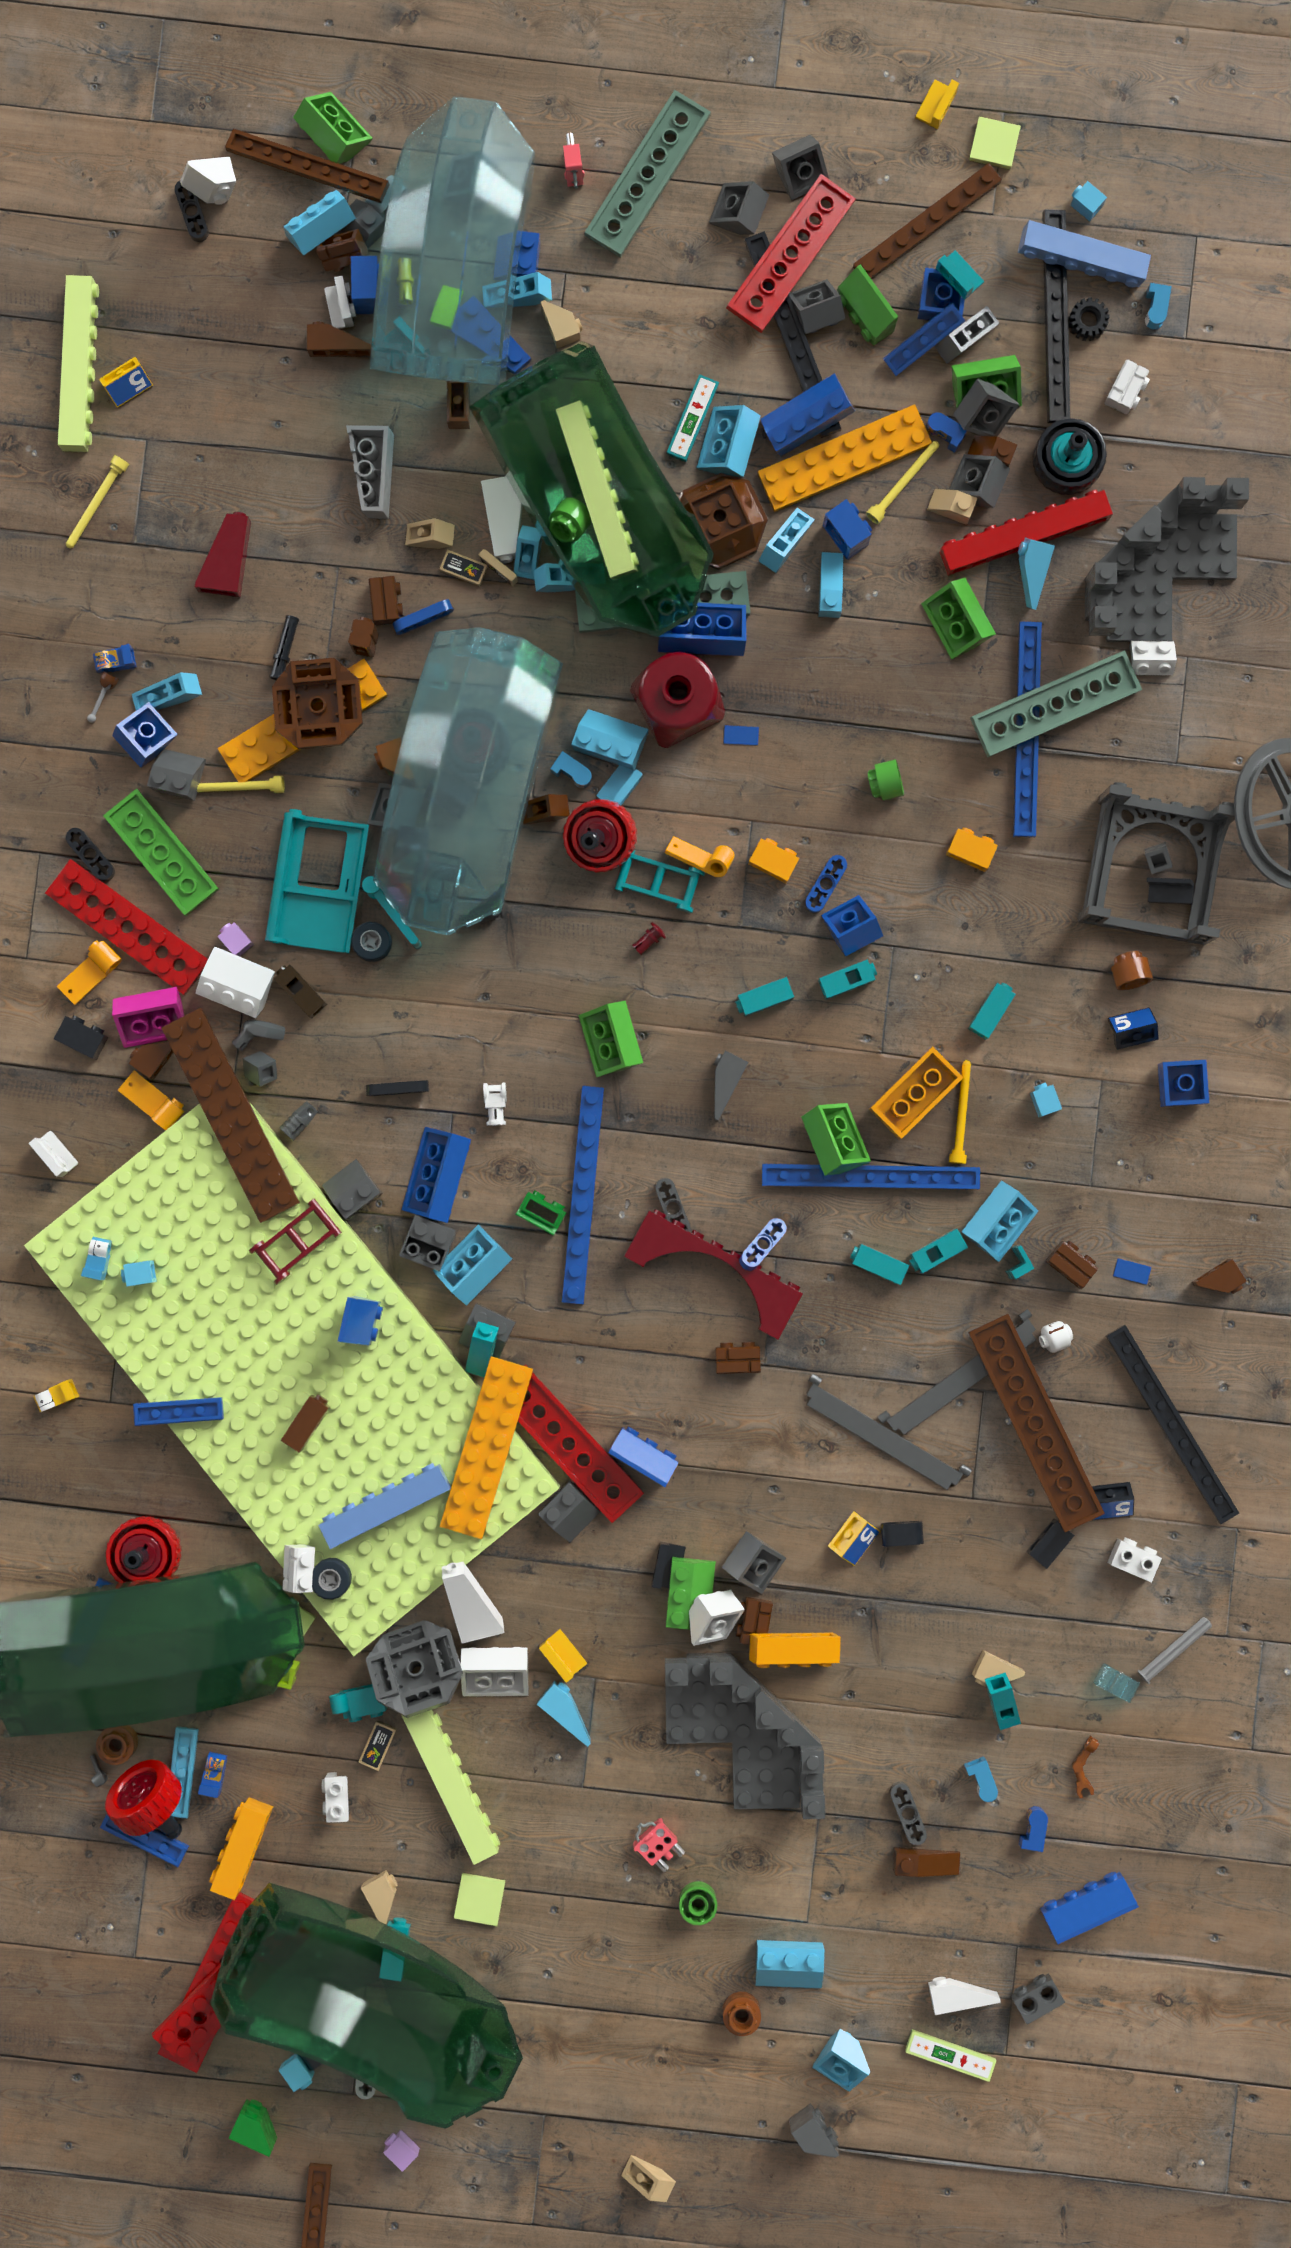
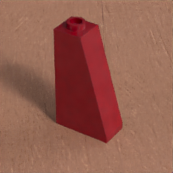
(226, 560)

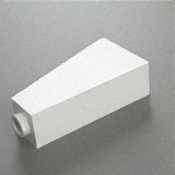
(504, 517)
(470, 1605)

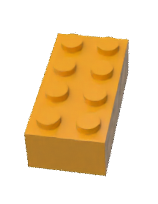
(916, 1093)
(241, 1848)

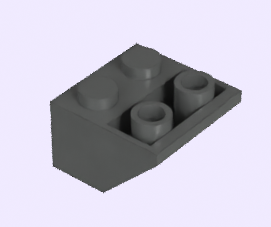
(428, 1243)
(812, 2133)

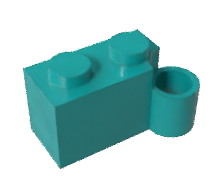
(356, 1703)

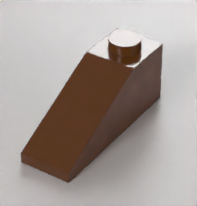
(329, 341)
(925, 1862)

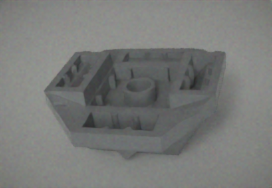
(411, 1647)

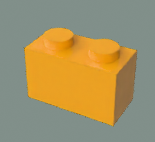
(972, 849)
(774, 860)

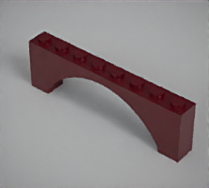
(773, 1298)

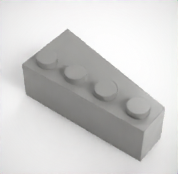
(373, 467)

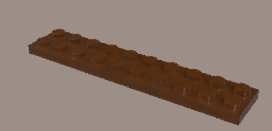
(230, 1115)
(1036, 1423)

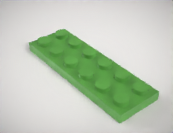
(161, 852)

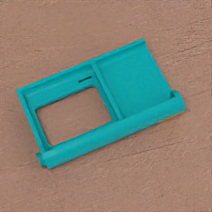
(309, 914)

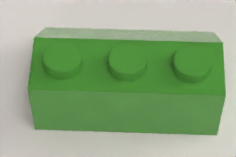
(331, 127)
(867, 306)
(1001, 371)
(958, 618)
(610, 1038)
(835, 1138)
(687, 1581)

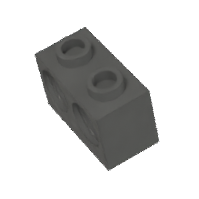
(1041, 2004)

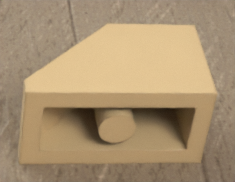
(562, 324)
(952, 504)
(430, 534)
(991, 1665)
(380, 1894)
(648, 2179)

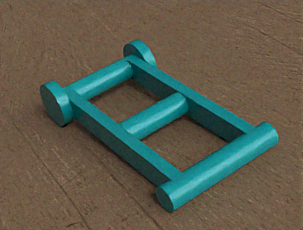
(376, 893)
(683, 905)

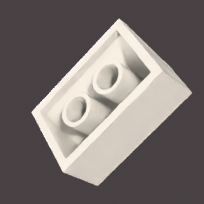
(235, 982)
(494, 1671)

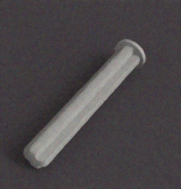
(1175, 1649)

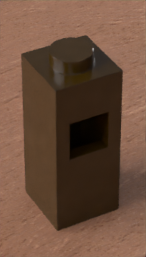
(299, 990)

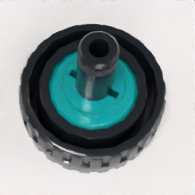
(1069, 456)

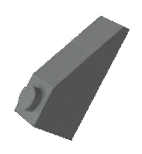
(966, 334)
(727, 1076)

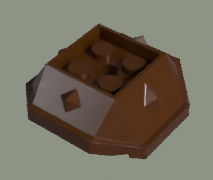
(744, 522)
(312, 682)

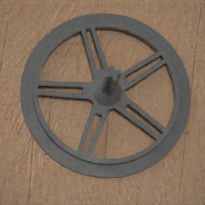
(1264, 757)

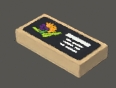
(498, 567)
(463, 568)
(377, 1745)

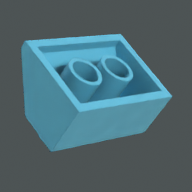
(319, 222)
(729, 440)
(610, 739)
(1000, 1221)
(472, 1264)
(789, 1964)

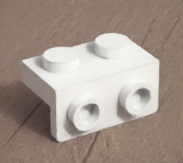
(338, 304)
(1153, 657)
(336, 1796)

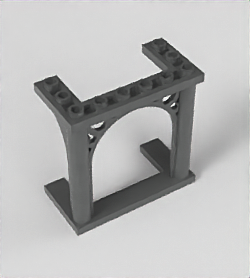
(1215, 824)

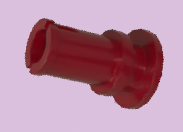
(649, 938)

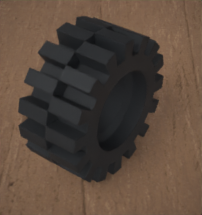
(1085, 331)

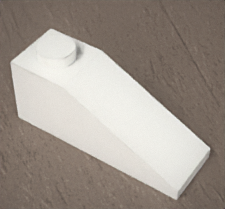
(953, 1995)

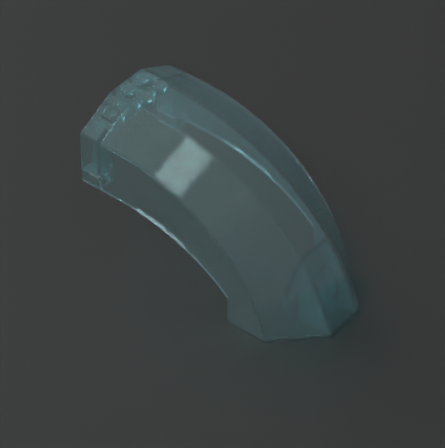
(453, 246)
(465, 777)

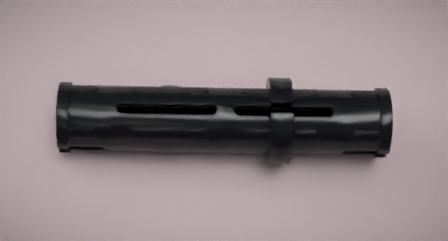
(281, 657)

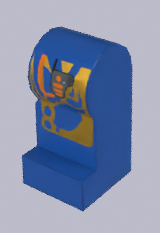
(947, 429)
(115, 659)
(213, 1775)
(1036, 1830)

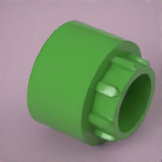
(569, 520)
(886, 780)
(701, 1891)

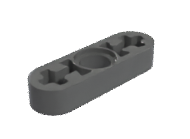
(664, 1205)
(908, 1830)

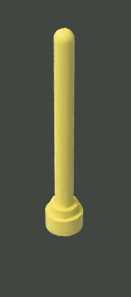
(117, 467)
(877, 512)
(274, 784)

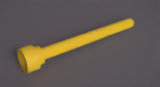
(958, 1154)

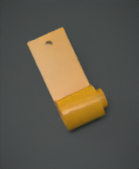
(713, 864)
(90, 973)
(151, 1100)

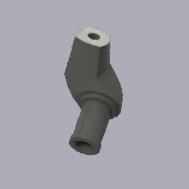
(258, 1028)

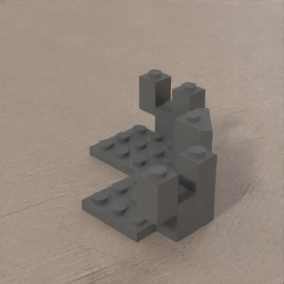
(1177, 539)
(772, 1750)

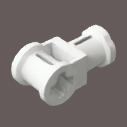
(494, 1102)

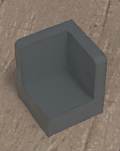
(260, 1068)

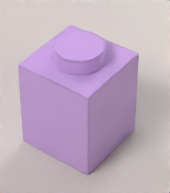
(235, 939)
(400, 2150)

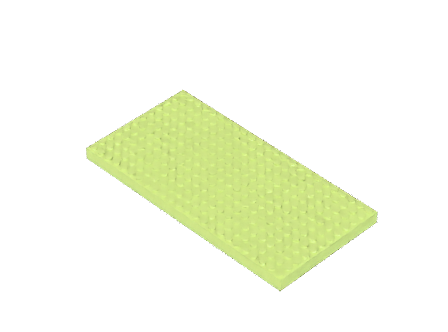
(232, 1333)

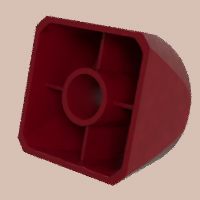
(671, 718)

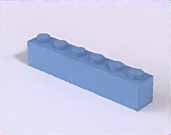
(1084, 254)
(384, 1506)

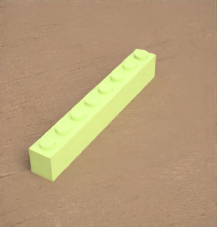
(77, 363)
(596, 489)
(453, 1785)

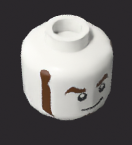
(1056, 1336)

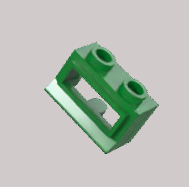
(537, 1220)

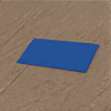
(741, 735)
(1132, 1271)

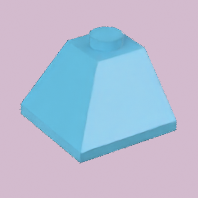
(842, 2061)

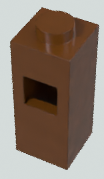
(306, 1422)

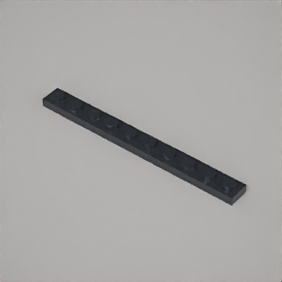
(790, 329)
(1056, 330)
(1172, 1424)

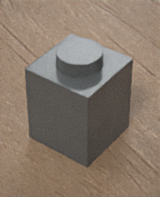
(1158, 858)

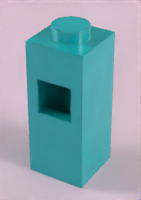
(847, 979)
(764, 997)
(992, 1010)
(937, 1251)
(879, 1264)
(481, 1348)
(1002, 1701)
(392, 1966)

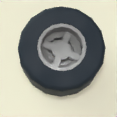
(365, 938)
(333, 1585)

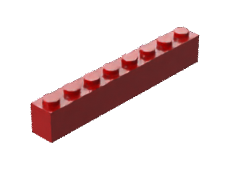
(1041, 526)

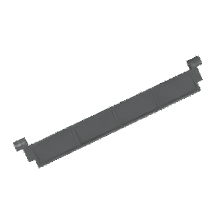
(950, 1386)
(883, 1437)

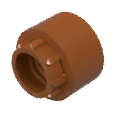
(1131, 970)
(108, 1752)
(741, 2001)

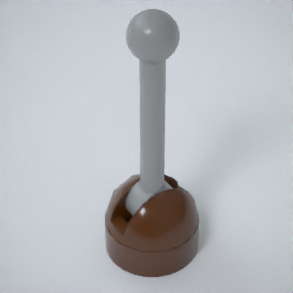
(107, 682)

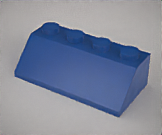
(807, 415)
(713, 631)
(436, 1174)
(1088, 1907)

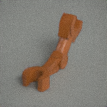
(1077, 1765)

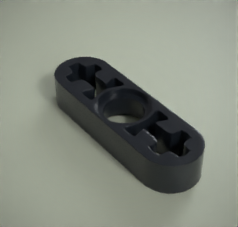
(199, 217)
(95, 870)
(397, 1088)

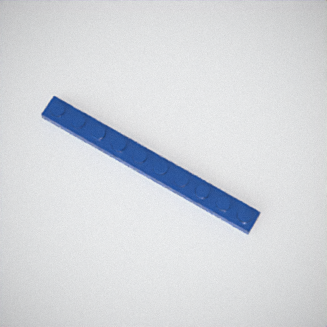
(1027, 752)
(873, 1176)
(582, 1195)

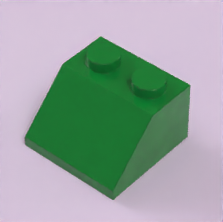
(254, 2128)

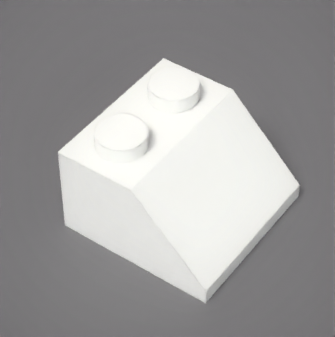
(209, 179)
(713, 1616)

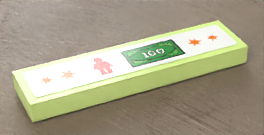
(950, 2055)

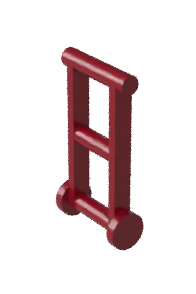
(283, 1273)

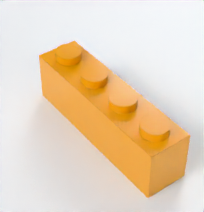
(794, 1649)

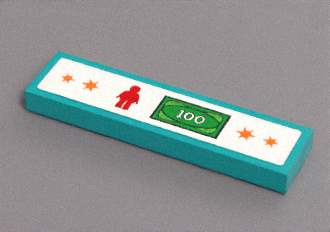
(692, 418)

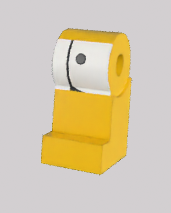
(56, 1395)

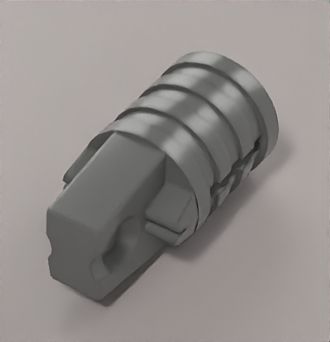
(298, 1120)

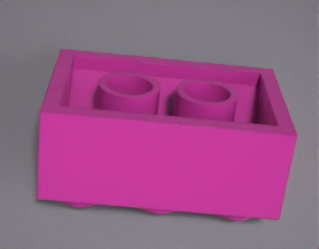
(143, 1015)

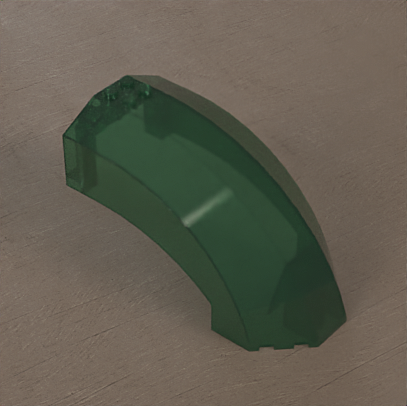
(533, 453)
(144, 1649)
(310, 1984)

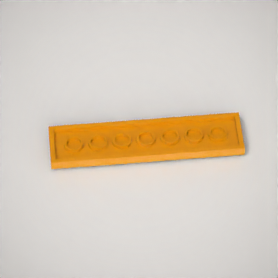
(844, 458)
(264, 747)
(486, 1447)

